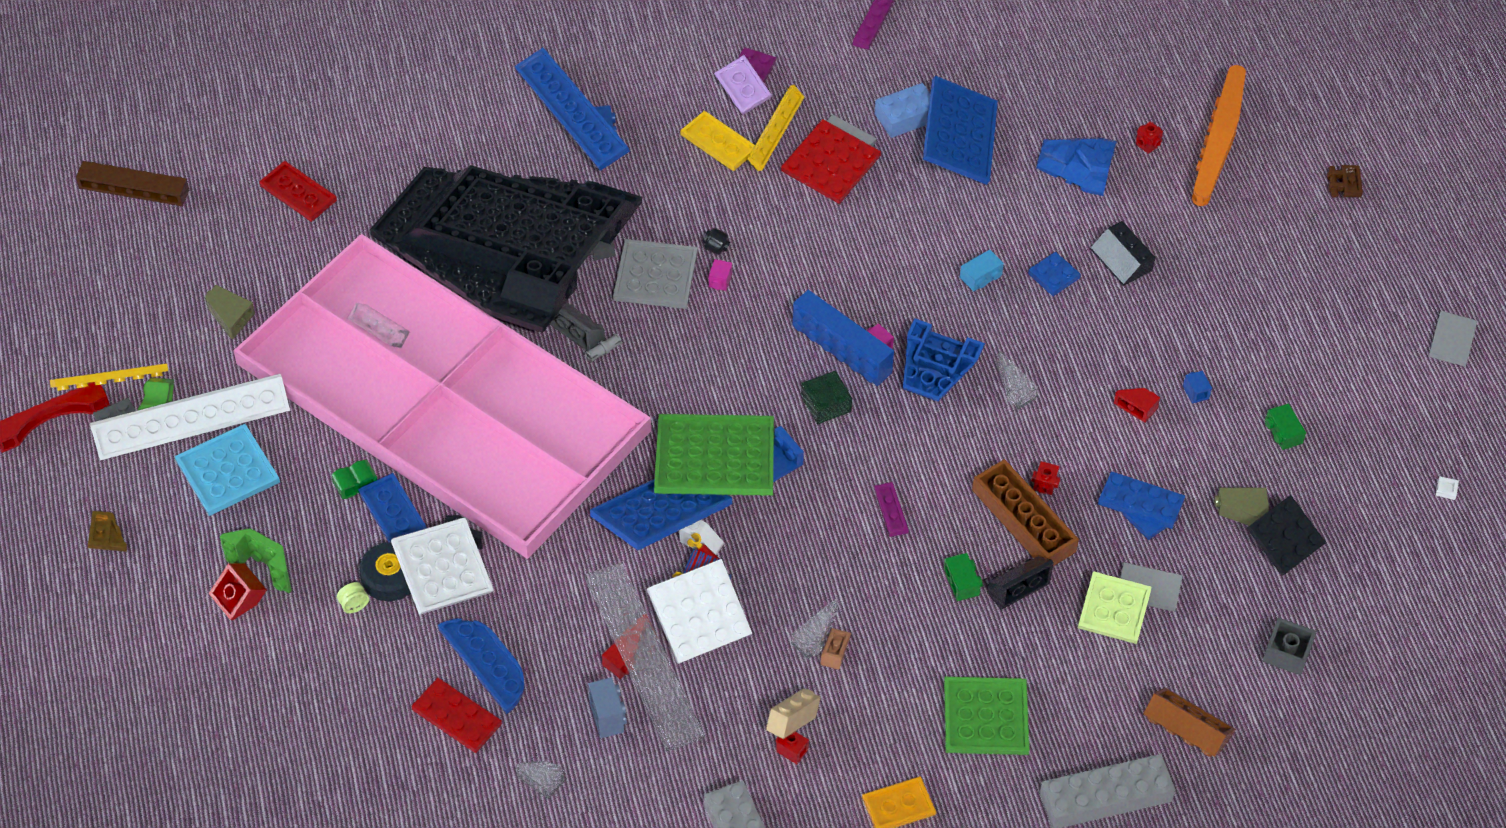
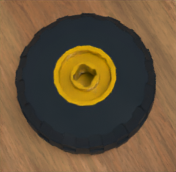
(382, 574)

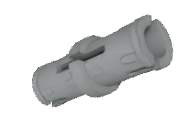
(603, 347)

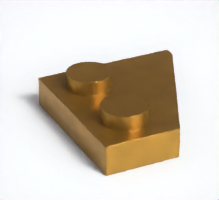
(105, 533)

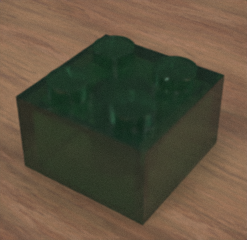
(826, 397)

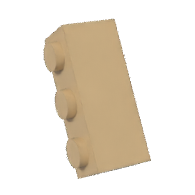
(793, 713)

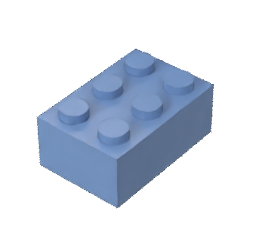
(903, 110)

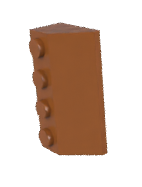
(1188, 722)

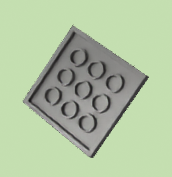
(655, 274)

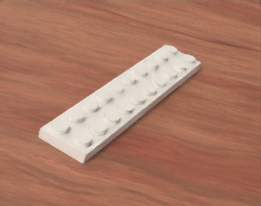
(189, 416)

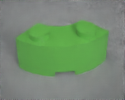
(157, 392)

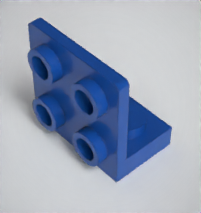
(786, 454)

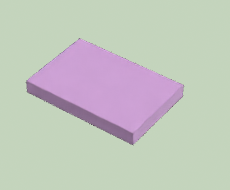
(743, 85)

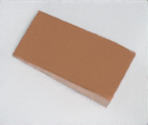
(835, 648)

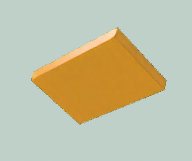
(899, 804)

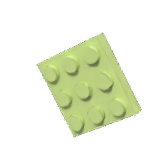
(1114, 607)

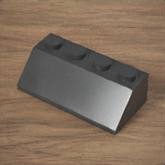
(578, 327)

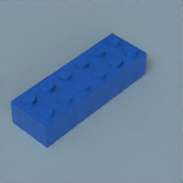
(843, 338)

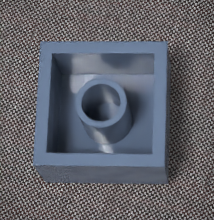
(607, 707)

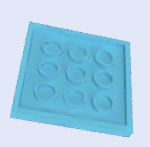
(227, 469)

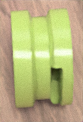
(352, 596)

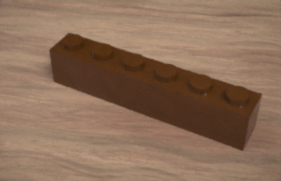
(132, 183)

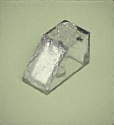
(541, 776)

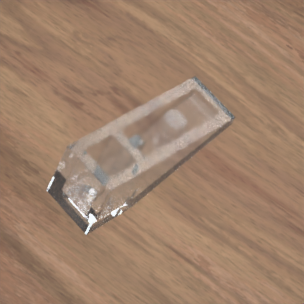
(1016, 384)
(813, 634)

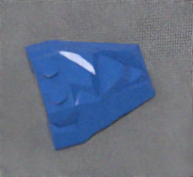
(1078, 161)
(936, 361)

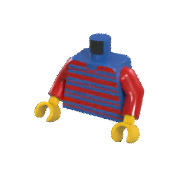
(699, 556)

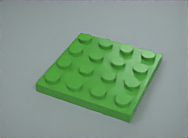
(986, 715)

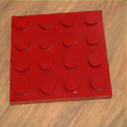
(831, 161)

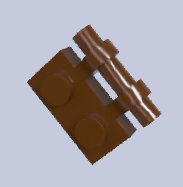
(1351, 181)

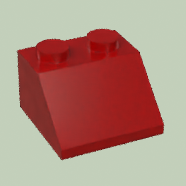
(237, 590)

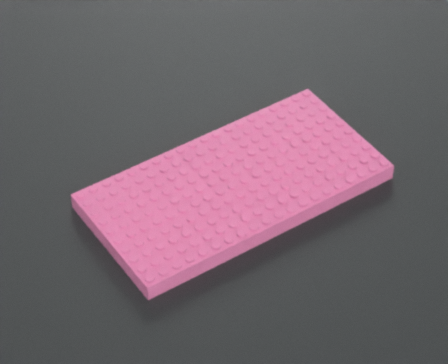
(455, 409)

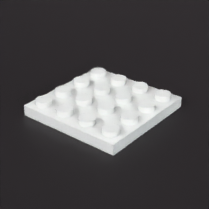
(442, 565)
(699, 611)

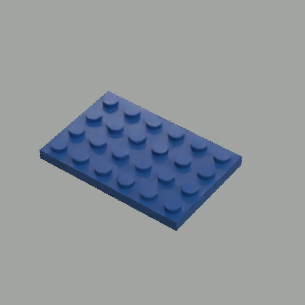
(960, 130)
(647, 517)

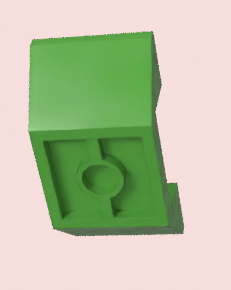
(245, 543)

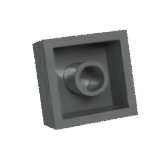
(1289, 646)

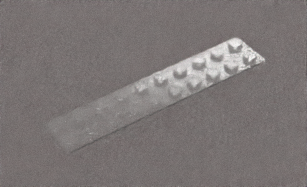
(644, 657)

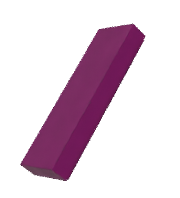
(891, 509)

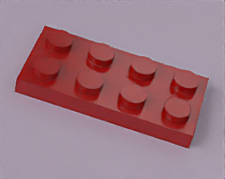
(298, 191)
(456, 715)

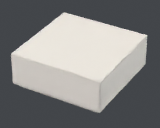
(1447, 488)

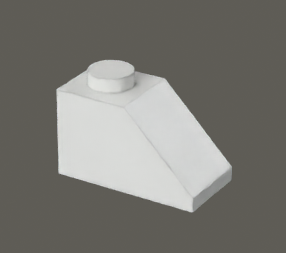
(707, 535)

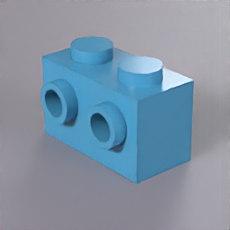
(981, 270)

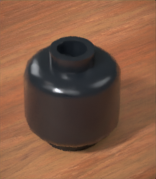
(716, 241)

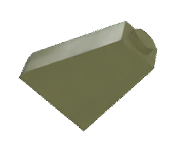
(229, 310)
(1242, 504)

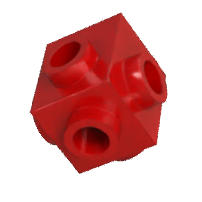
(1149, 137)
(1046, 478)

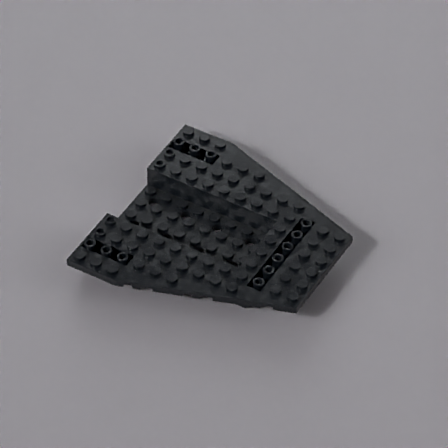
(498, 268)

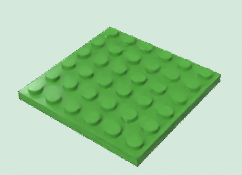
(714, 454)

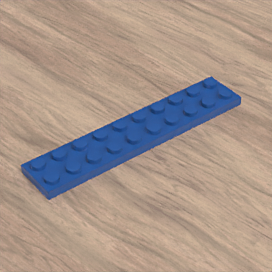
(572, 109)

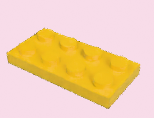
(718, 140)

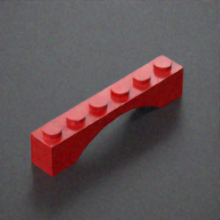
(81, 400)

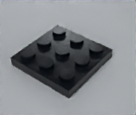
(1286, 535)

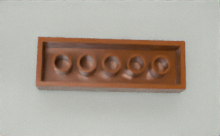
(1024, 513)

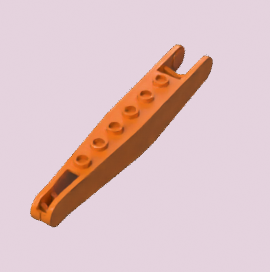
(1221, 135)

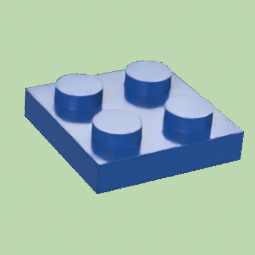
(1054, 274)

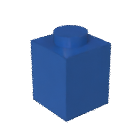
(1197, 387)

